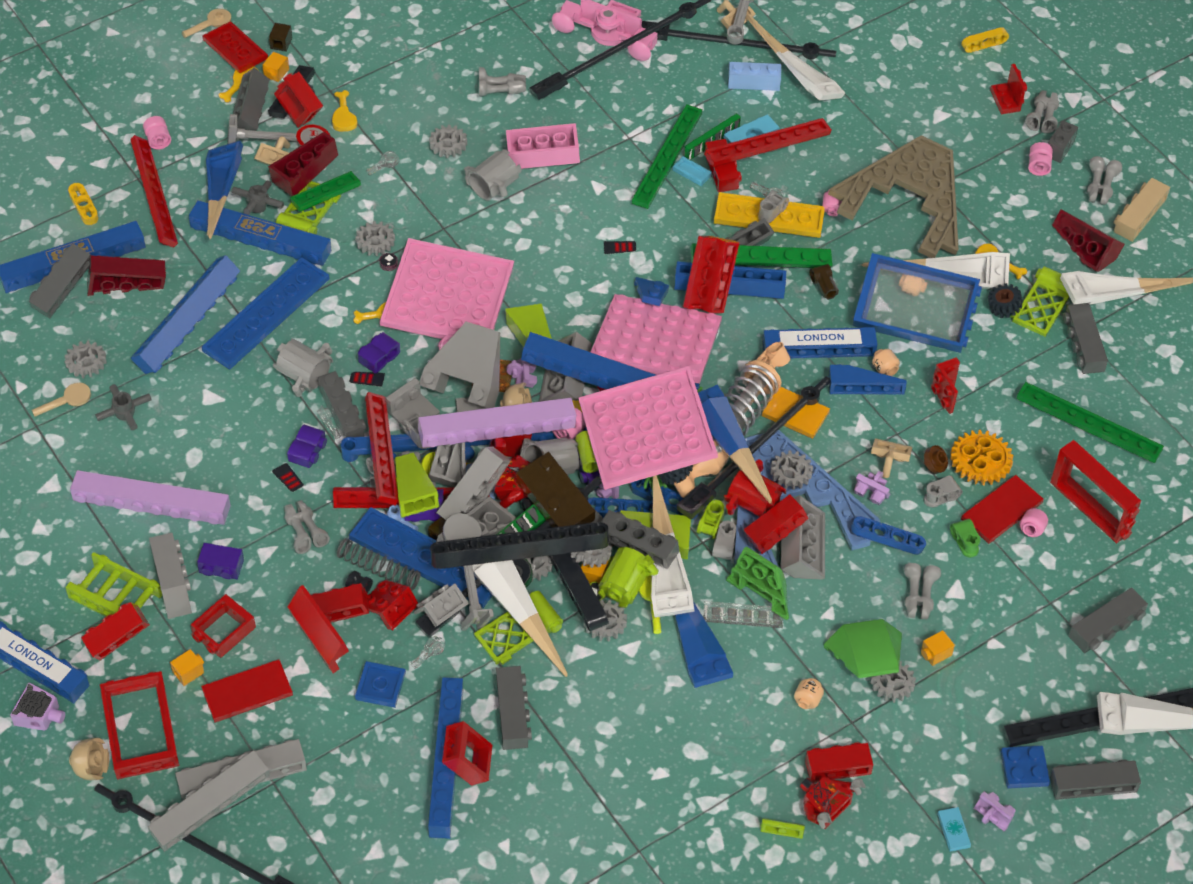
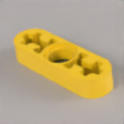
(975, 42)
(84, 197)

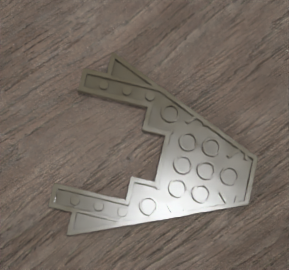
(920, 168)

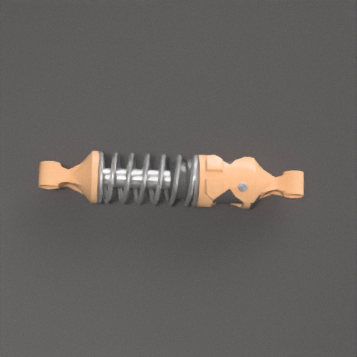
(760, 379)

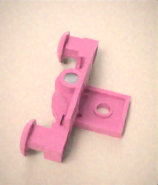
(608, 24)

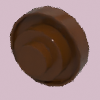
(935, 459)

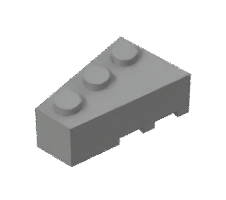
(448, 464)

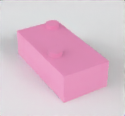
(543, 145)

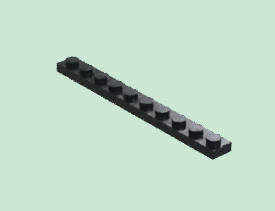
(1075, 722)

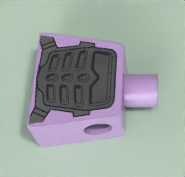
(36, 709)

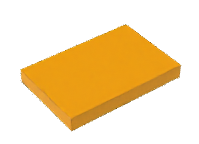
(806, 421)

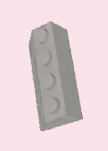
(559, 386)
(805, 546)

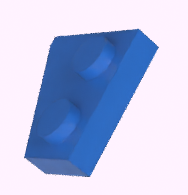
(651, 291)

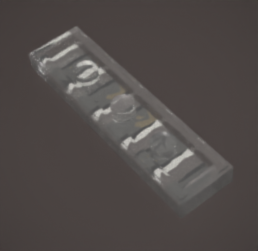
(741, 614)

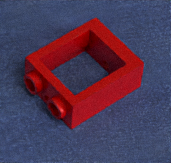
(305, 96)
(233, 609)
(460, 735)

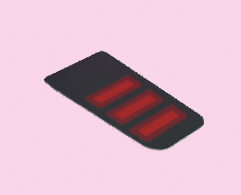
(614, 247)
(367, 378)
(288, 477)

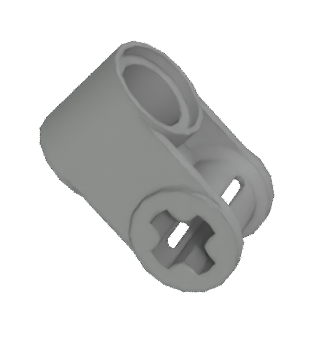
(772, 206)
(411, 429)
(942, 492)
(725, 541)

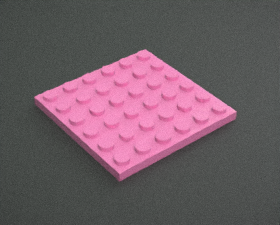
(444, 288)
(657, 336)
(647, 427)

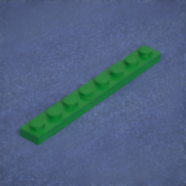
(667, 156)
(779, 256)
(1090, 422)

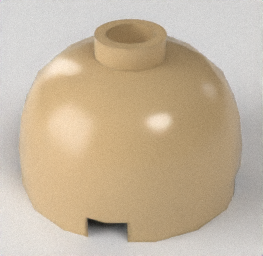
(516, 395)
(89, 759)

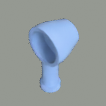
(391, 513)

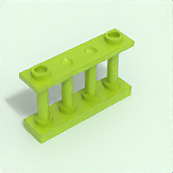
(96, 601)

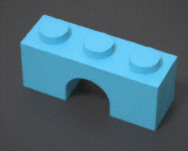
(757, 127)

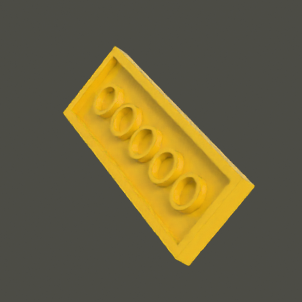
(795, 219)

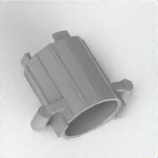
(492, 175)
(303, 364)
(561, 449)

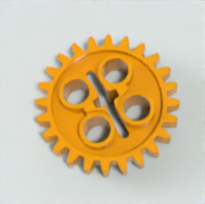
(987, 457)

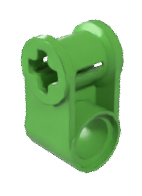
(966, 537)

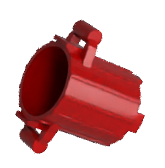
(745, 494)

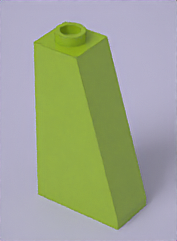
(525, 320)
(414, 486)
(679, 523)

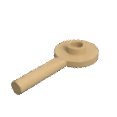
(215, 18)
(74, 395)

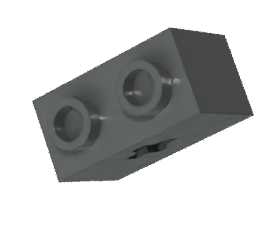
(1062, 140)

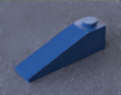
(855, 380)

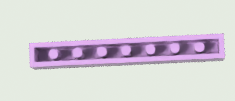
(496, 422)
(150, 497)

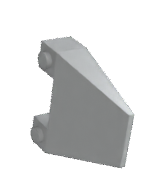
(470, 356)

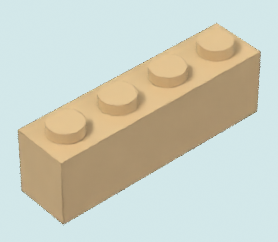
(1141, 209)

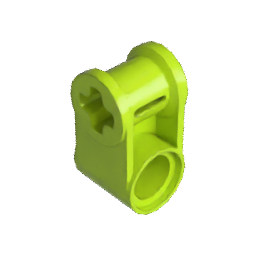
(710, 521)

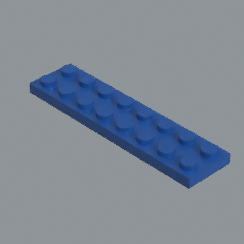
(265, 313)
(409, 548)

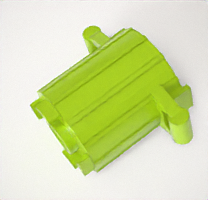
(626, 575)

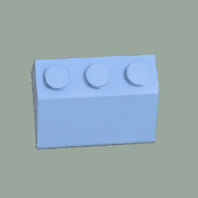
(754, 76)

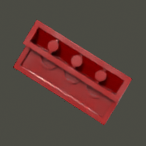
(711, 274)
(317, 628)

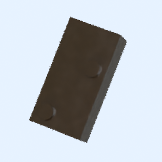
(554, 493)

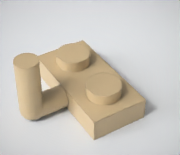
(728, 20)
(269, 154)
(890, 451)

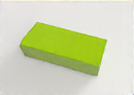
(782, 828)

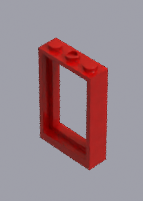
(1106, 481)
(146, 763)

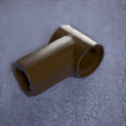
(823, 278)

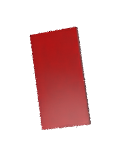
(235, 47)
(1002, 508)
(247, 690)

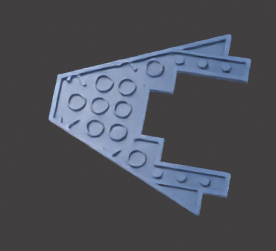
(820, 491)

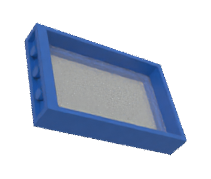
(917, 302)

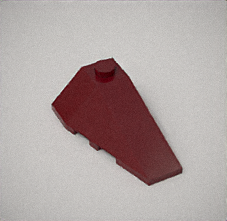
(1089, 243)

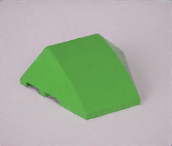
(761, 577)
(867, 647)

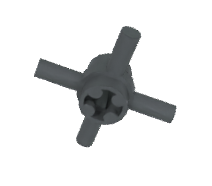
(257, 198)
(123, 406)

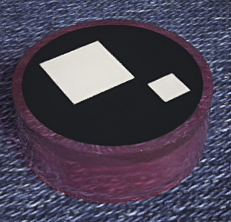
(388, 261)

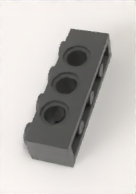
(661, 555)

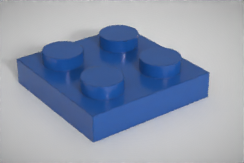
(380, 684)
(1025, 767)

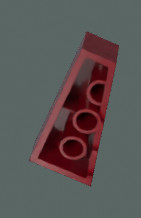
(303, 164)
(124, 274)

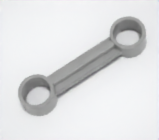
(738, 22)

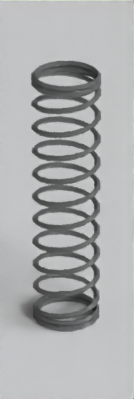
(347, 549)

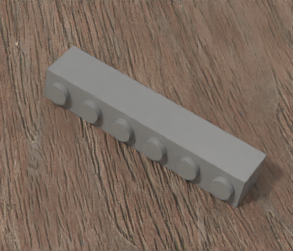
(279, 759)
(208, 801)

